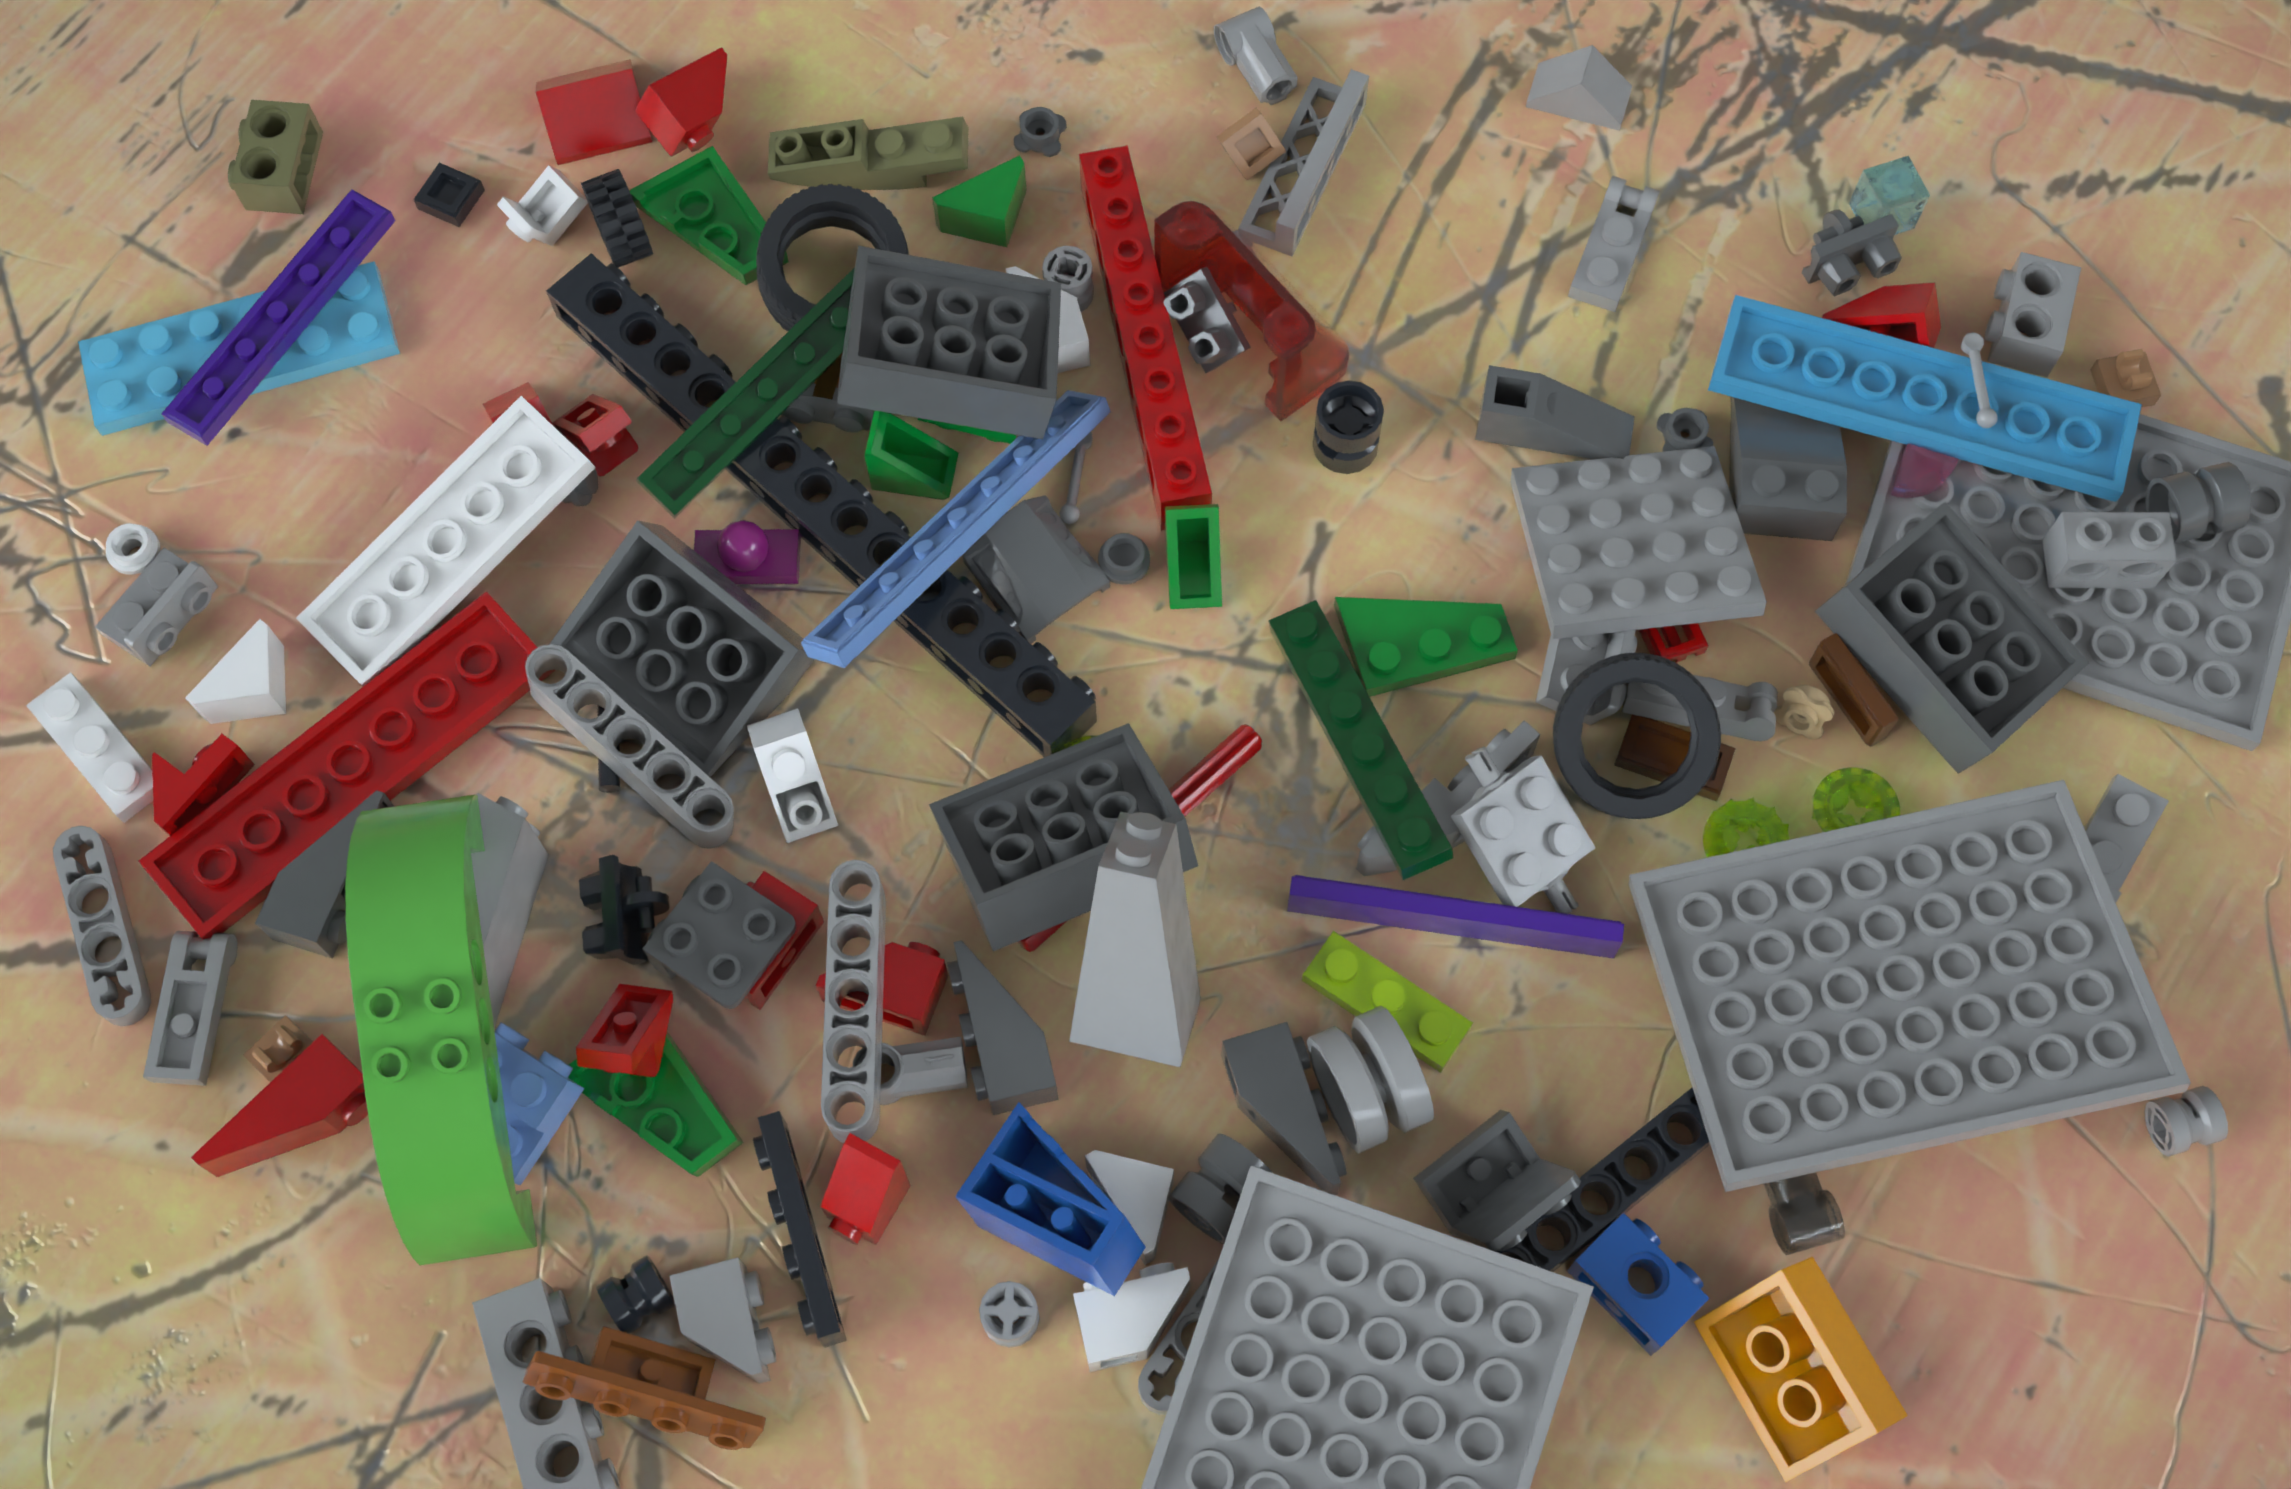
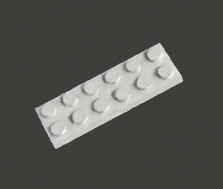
(445, 542)

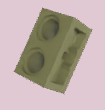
(276, 156)

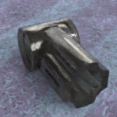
(1803, 1214)

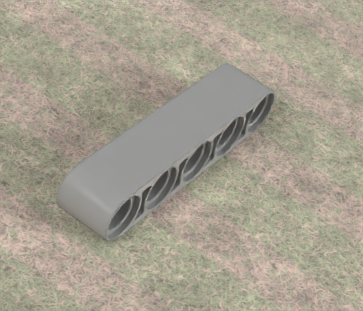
(621, 723)
(847, 975)

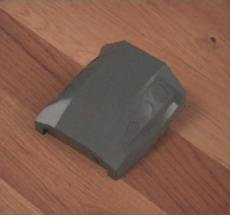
(1033, 566)

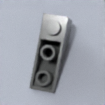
(1550, 417)
(309, 894)
(1008, 1041)
(1275, 1095)

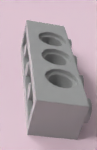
(505, 1326)

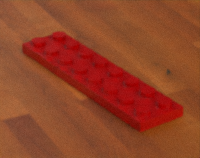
(371, 742)

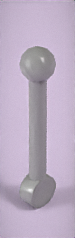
(1972, 346)
(1069, 512)

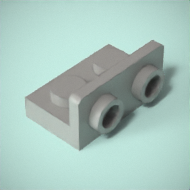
(157, 606)
(1573, 655)

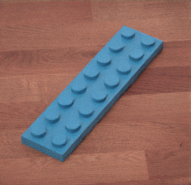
(1925, 398)

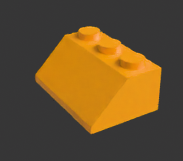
(1799, 1368)

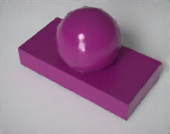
(751, 553)

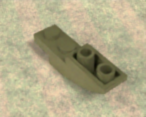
(868, 158)

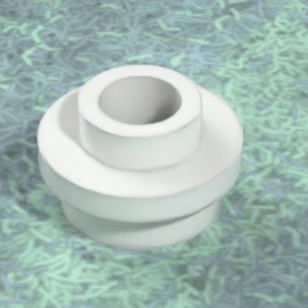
(126, 538)

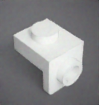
(545, 208)

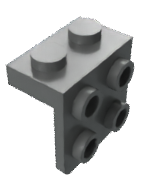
(720, 936)
(1495, 1185)

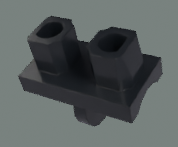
(626, 908)

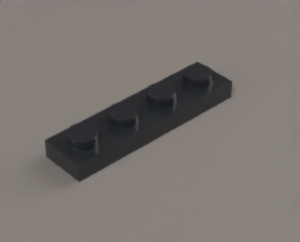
(804, 1254)

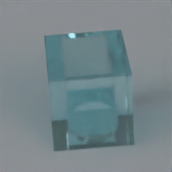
(1892, 190)

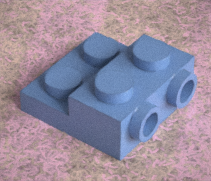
(534, 1096)

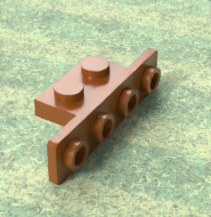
(649, 1383)

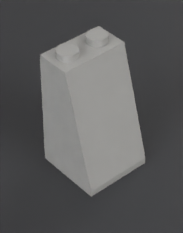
(506, 887)
(1139, 956)

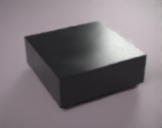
(449, 194)

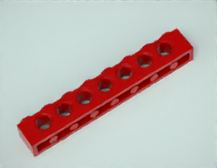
(1143, 331)

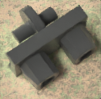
(1848, 243)
(1206, 320)

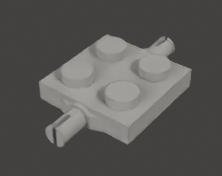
(1522, 831)

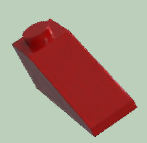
(301, 1105)

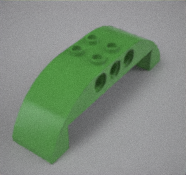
(430, 1032)

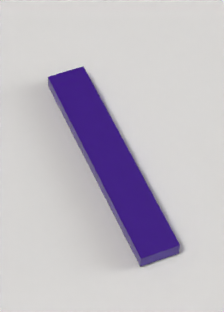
(278, 317)
(1455, 916)

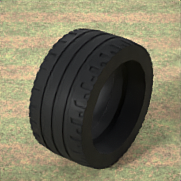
(812, 210)
(1651, 800)

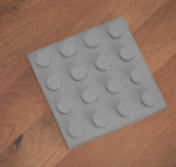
(1636, 542)

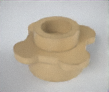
(1805, 711)

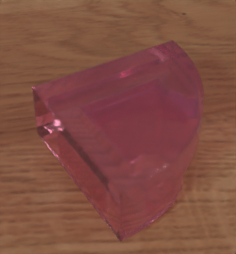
(1921, 472)

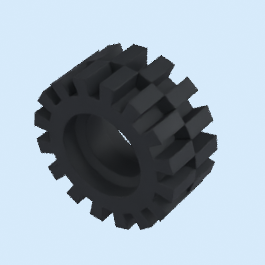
(617, 218)

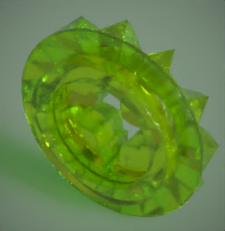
(1864, 787)
(1720, 828)

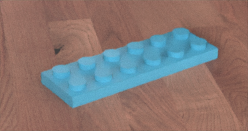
(144, 367)

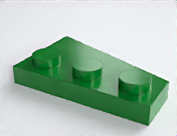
(707, 211)
(1420, 640)
(665, 1110)

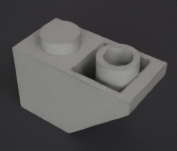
(720, 1315)

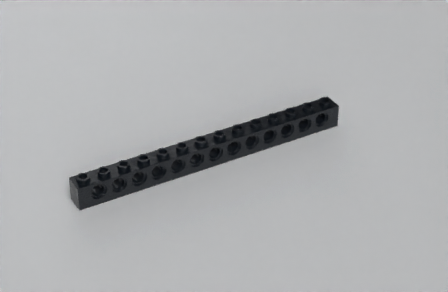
(594, 289)

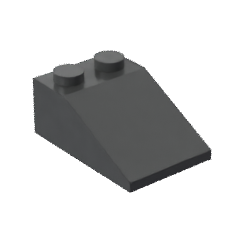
(1786, 473)

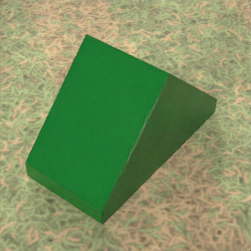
(984, 205)
(907, 459)
(1193, 556)

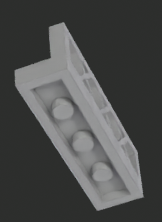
(1313, 169)

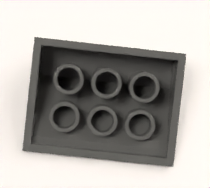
(951, 343)
(1952, 638)
(683, 645)
(1038, 832)

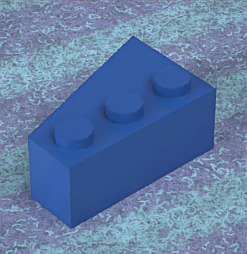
(1049, 1206)

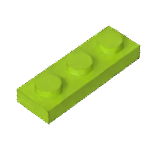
(1363, 983)

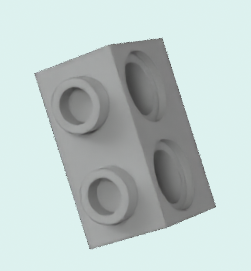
(2039, 315)
(2109, 549)

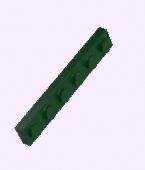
(751, 404)
(1361, 741)

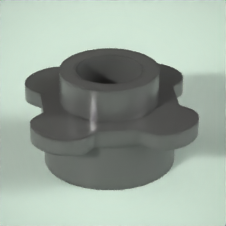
(1040, 120)
(1684, 420)

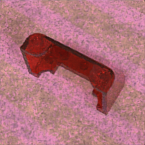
(1306, 346)

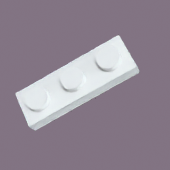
(95, 746)

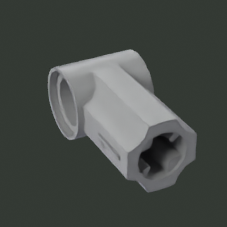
(1252, 46)
(921, 1068)

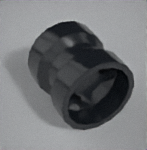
(635, 1295)

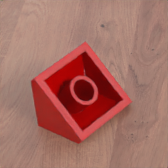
(592, 112)

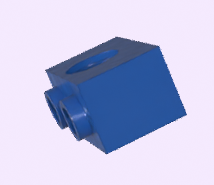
(1646, 1317)

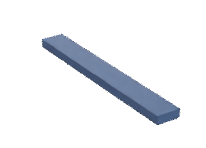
(952, 532)

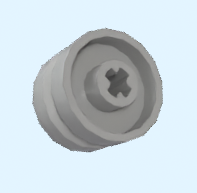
(1370, 1079)

